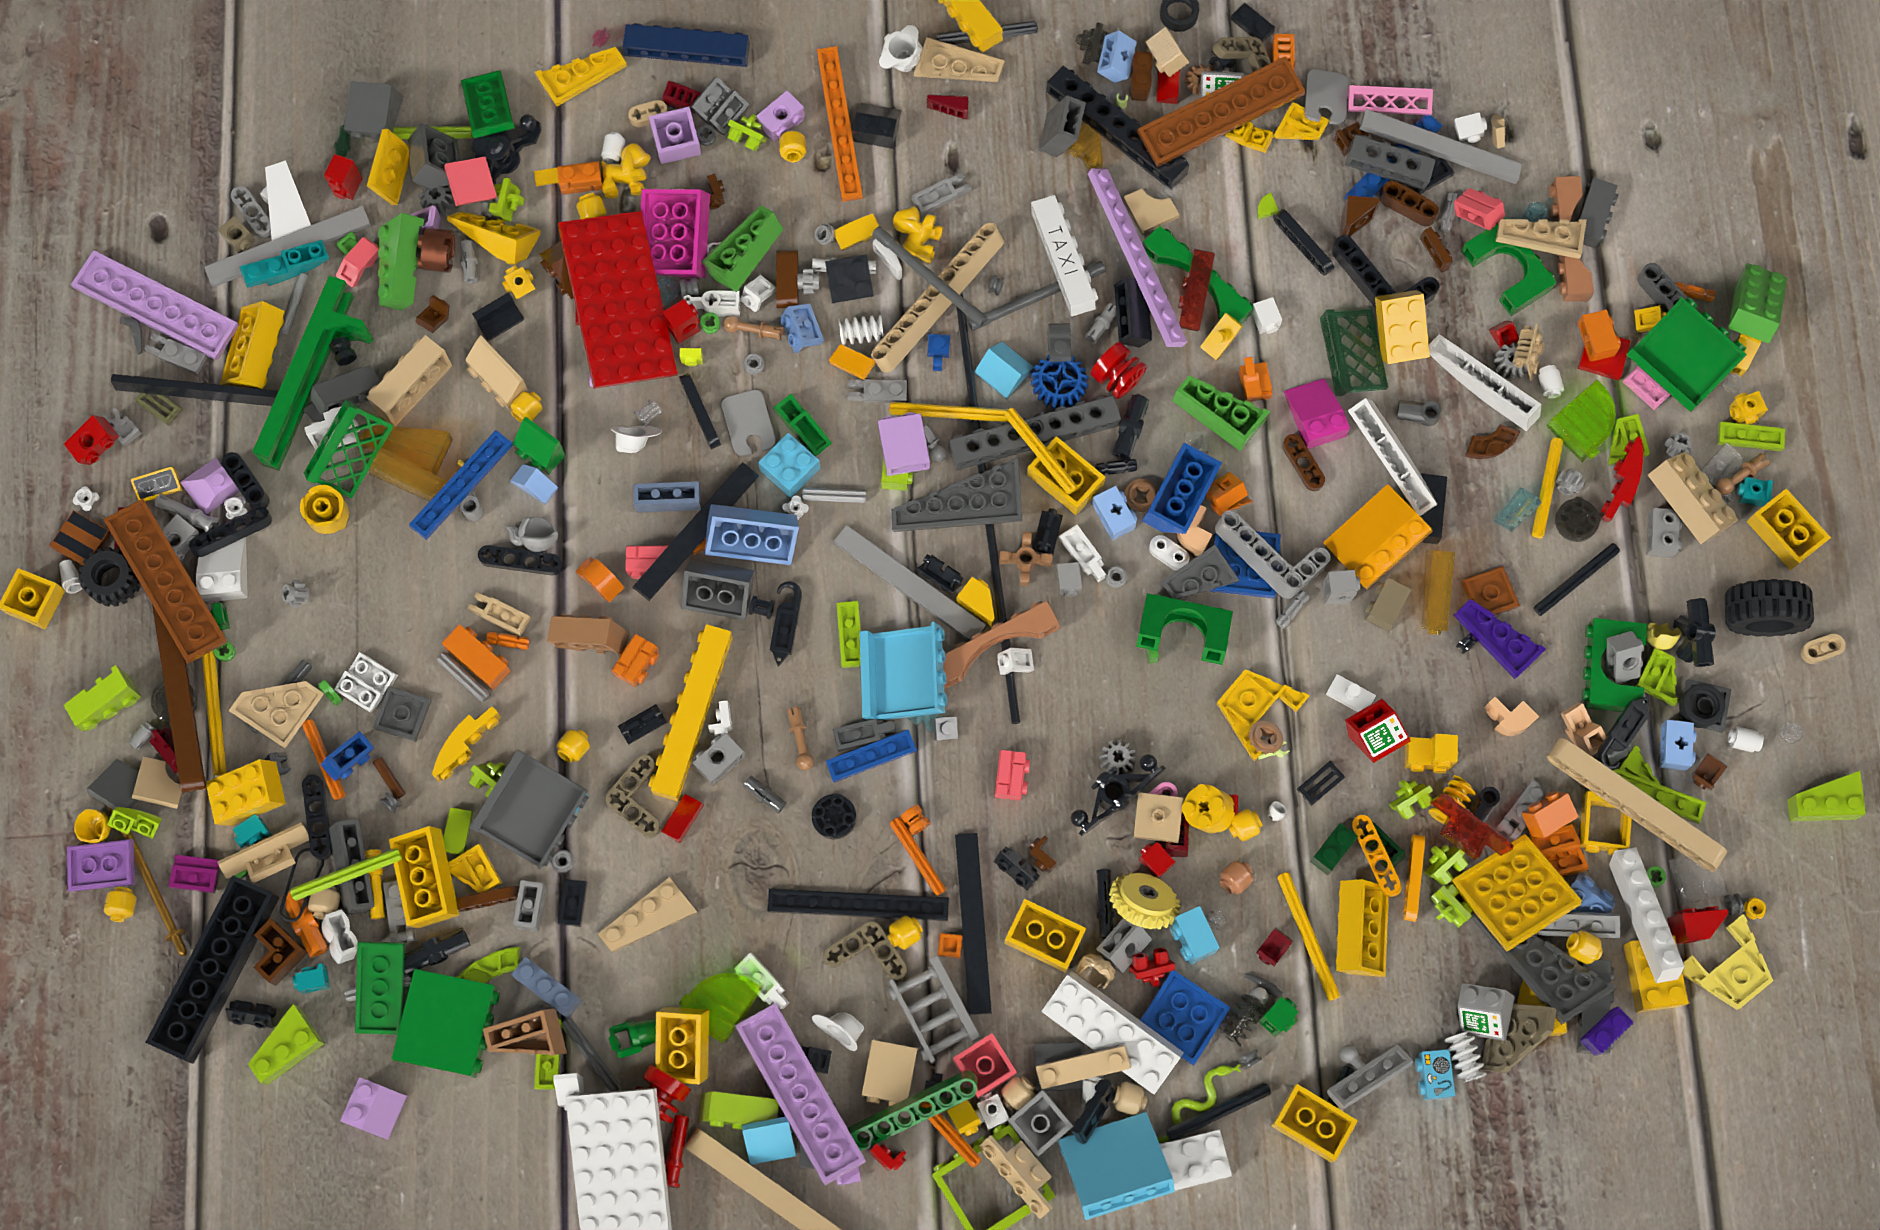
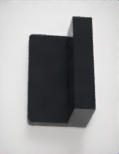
(498, 316)

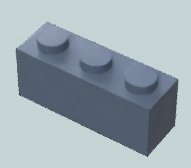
(667, 497)
(546, 987)

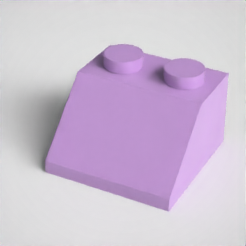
(373, 1108)

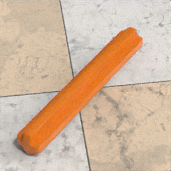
(321, 753)
(917, 856)
(953, 1137)

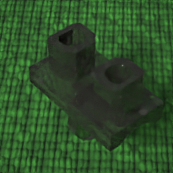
(1089, 43)

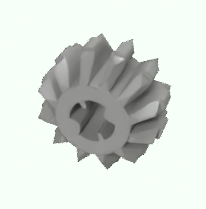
(1505, 362)
(1127, 757)

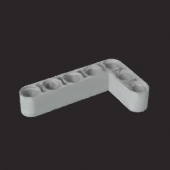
(1269, 559)

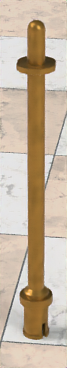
(174, 934)

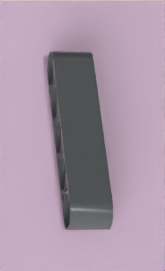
(1660, 281)

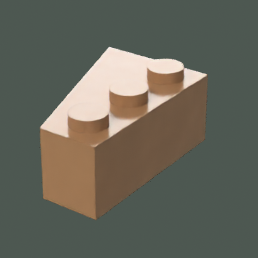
(587, 633)
(527, 1034)

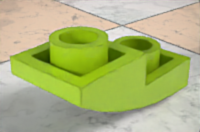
(142, 822)

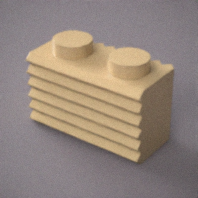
(1167, 52)

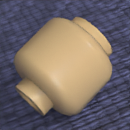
(324, 902)
(1017, 1093)
(1129, 1098)

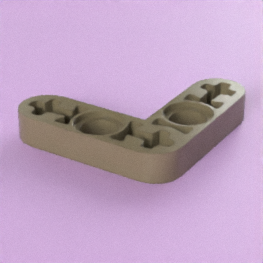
(1250, 48)
(627, 793)
(864, 943)

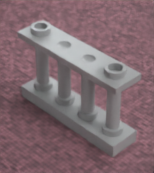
(945, 991)

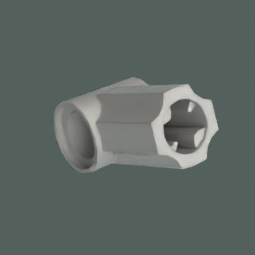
(471, 500)

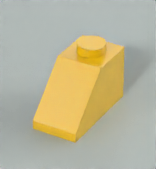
(977, 600)

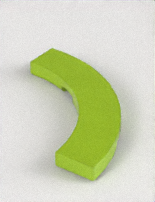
(492, 965)

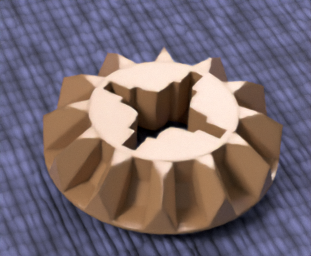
(1192, 77)
(1142, 486)
(1267, 729)

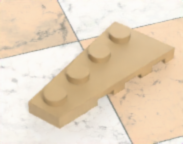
(954, 62)
(1552, 237)
(653, 912)

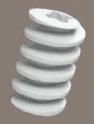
(861, 330)
(1465, 1056)

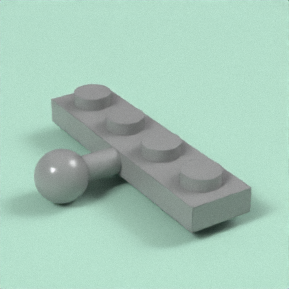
(1599, 924)
(1367, 1076)

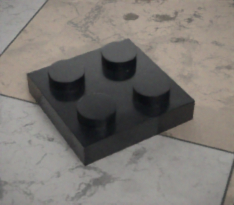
(849, 278)

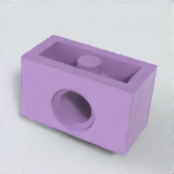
(786, 106)

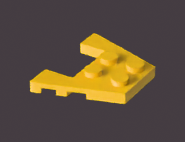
(1250, 699)

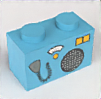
(1435, 1075)

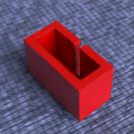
(343, 177)

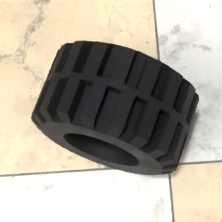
(97, 566)

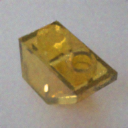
(1088, 147)

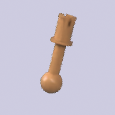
(733, 324)
(1726, 485)
(804, 760)

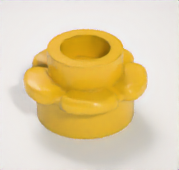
(1760, 908)

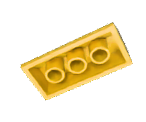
(252, 346)
(1362, 928)

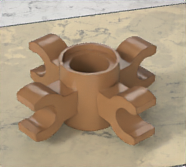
(1014, 558)

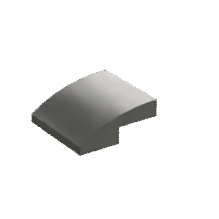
(718, 105)

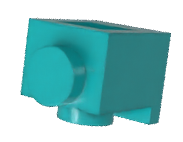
(1749, 496)
(251, 831)
(312, 979)

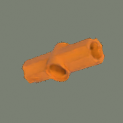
(306, 927)

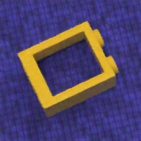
(1589, 799)

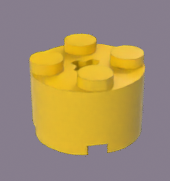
(321, 519)
(1208, 809)

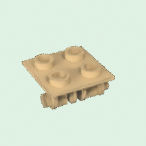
(1529, 349)

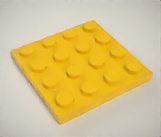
(1516, 893)

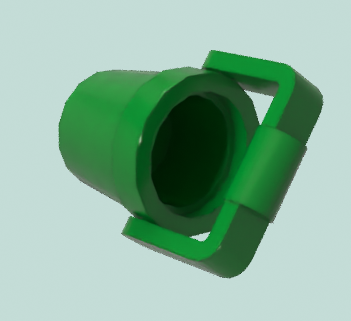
(640, 1035)

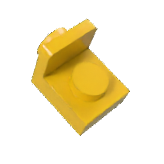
(1648, 318)

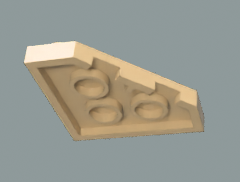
(277, 709)

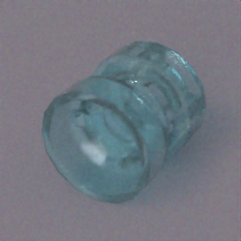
(1535, 210)

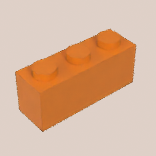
(477, 656)

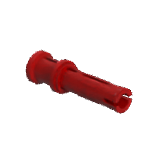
(673, 1162)

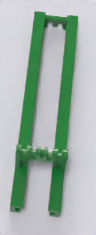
(325, 325)

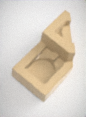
(1498, 130)

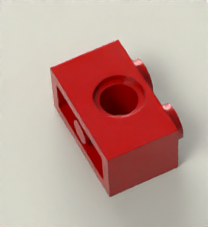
(682, 320)
(80, 443)

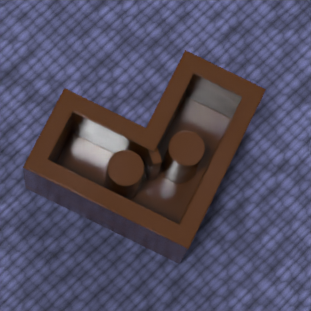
(555, 265)
(283, 953)

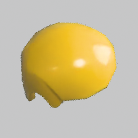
(92, 826)

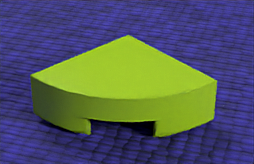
(1266, 207)

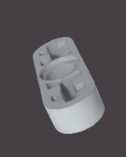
(251, 203)

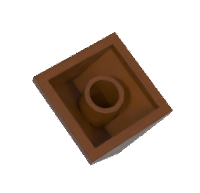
(1357, 213)

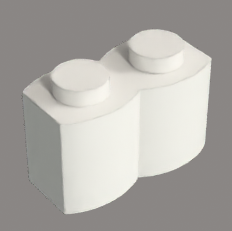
(337, 933)

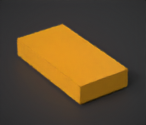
(852, 361)

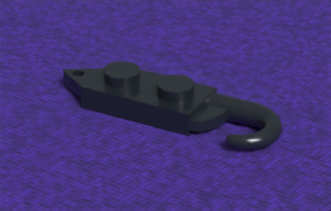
(785, 623)
(1624, 729)

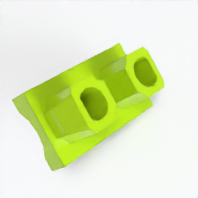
(737, 130)
(508, 200)
(488, 774)
(1411, 794)
(1443, 860)
(1450, 907)

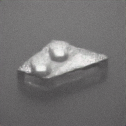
(1723, 465)

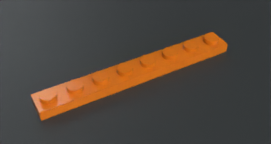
(839, 124)

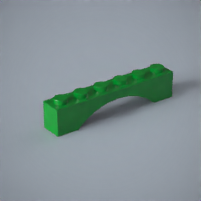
(1166, 250)

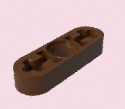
(1290, 452)
(487, 898)

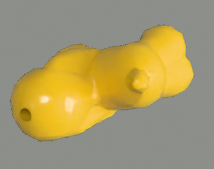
(627, 172)
(918, 232)

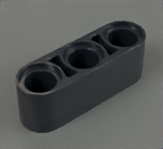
(242, 472)

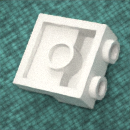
(318, 429)

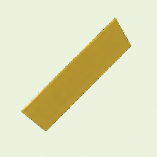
(546, 176)

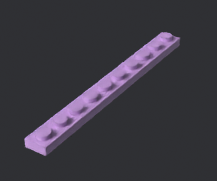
(1137, 258)

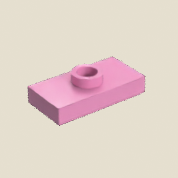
(1646, 388)

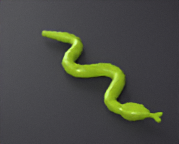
(1221, 1070)

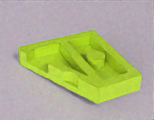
(1659, 677)

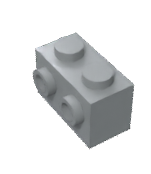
(1663, 533)

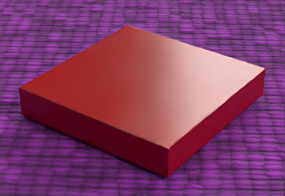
(1608, 367)

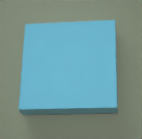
(768, 1140)

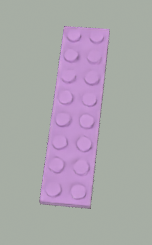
(155, 305)
(800, 1094)

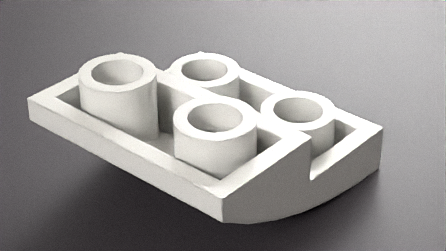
(366, 682)

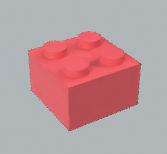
(988, 1063)

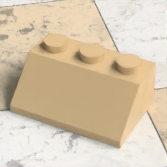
(494, 373)

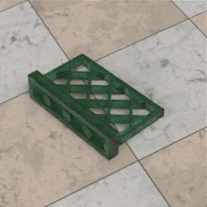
(1337, 358)

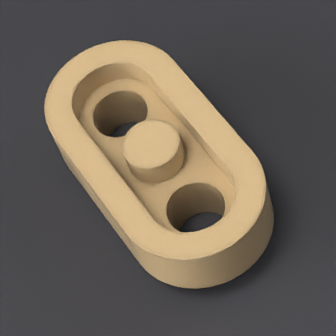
(1821, 648)

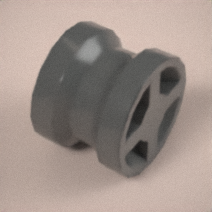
(689, 287)

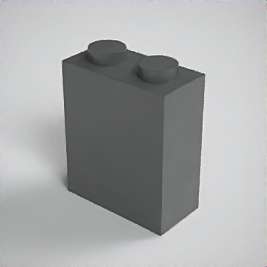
(1062, 126)

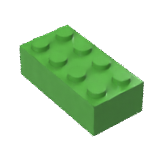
(1757, 303)

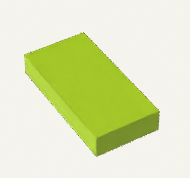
(457, 830)

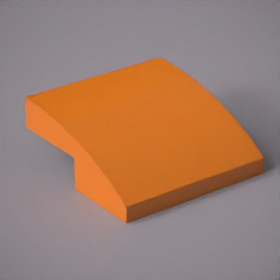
(1563, 851)

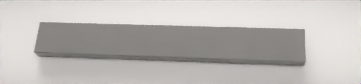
(1440, 146)
(326, 230)
(909, 583)

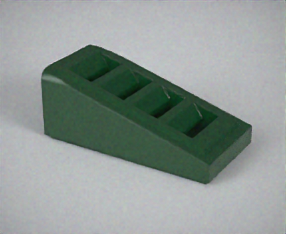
(1399, 853)

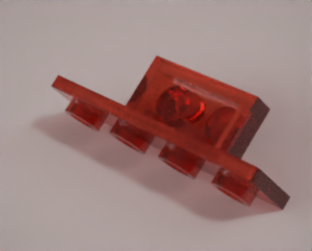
(1195, 290)
(1467, 830)

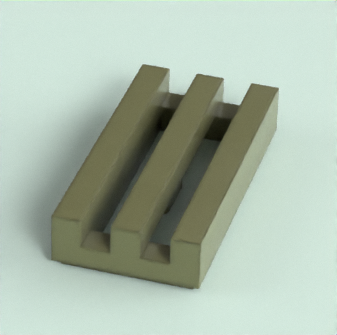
(171, 415)

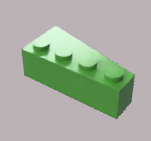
(743, 249)
(398, 261)
(1220, 412)

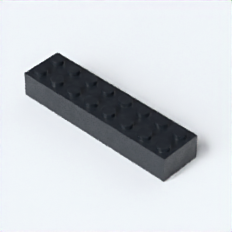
(212, 970)

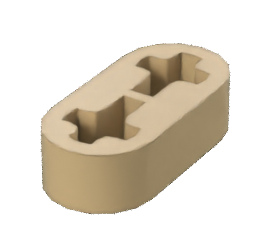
(645, 110)

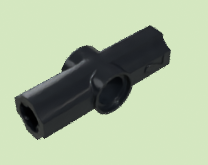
(1131, 427)
(436, 950)

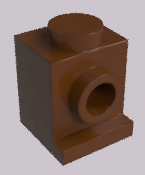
(1344, 137)

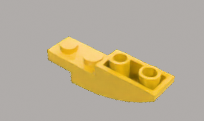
(456, 749)

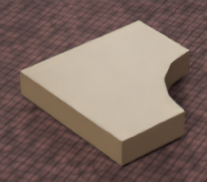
(1148, 211)
(155, 785)

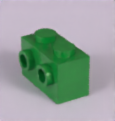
(1280, 1016)

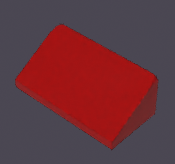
(1168, 88)
(682, 818)

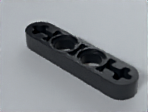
(1303, 242)
(699, 411)
(231, 534)
(520, 558)
(315, 817)

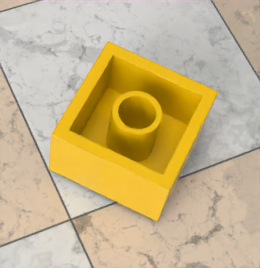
(31, 598)

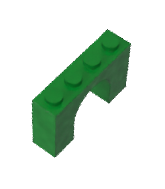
(1536, 279)
(1211, 621)
(1600, 691)

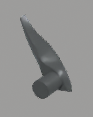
(136, 330)

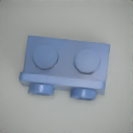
(801, 327)

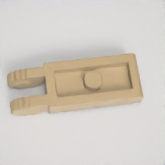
(501, 614)

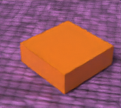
(950, 945)

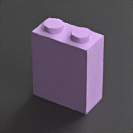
(903, 444)

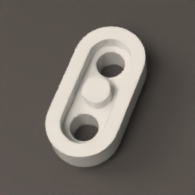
(1168, 553)

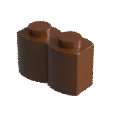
(1141, 76)

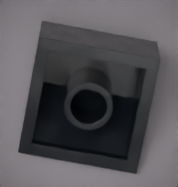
(876, 125)

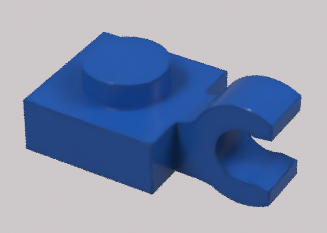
(938, 348)

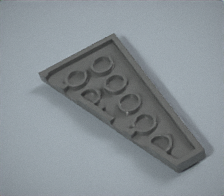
(976, 500)
(1553, 975)

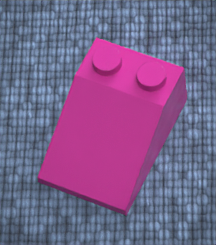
(1317, 413)

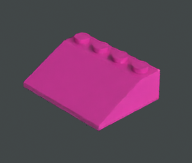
(677, 230)

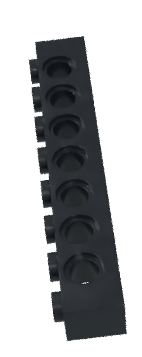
(1105, 125)

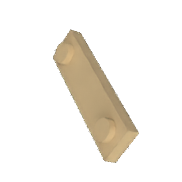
(1083, 1066)

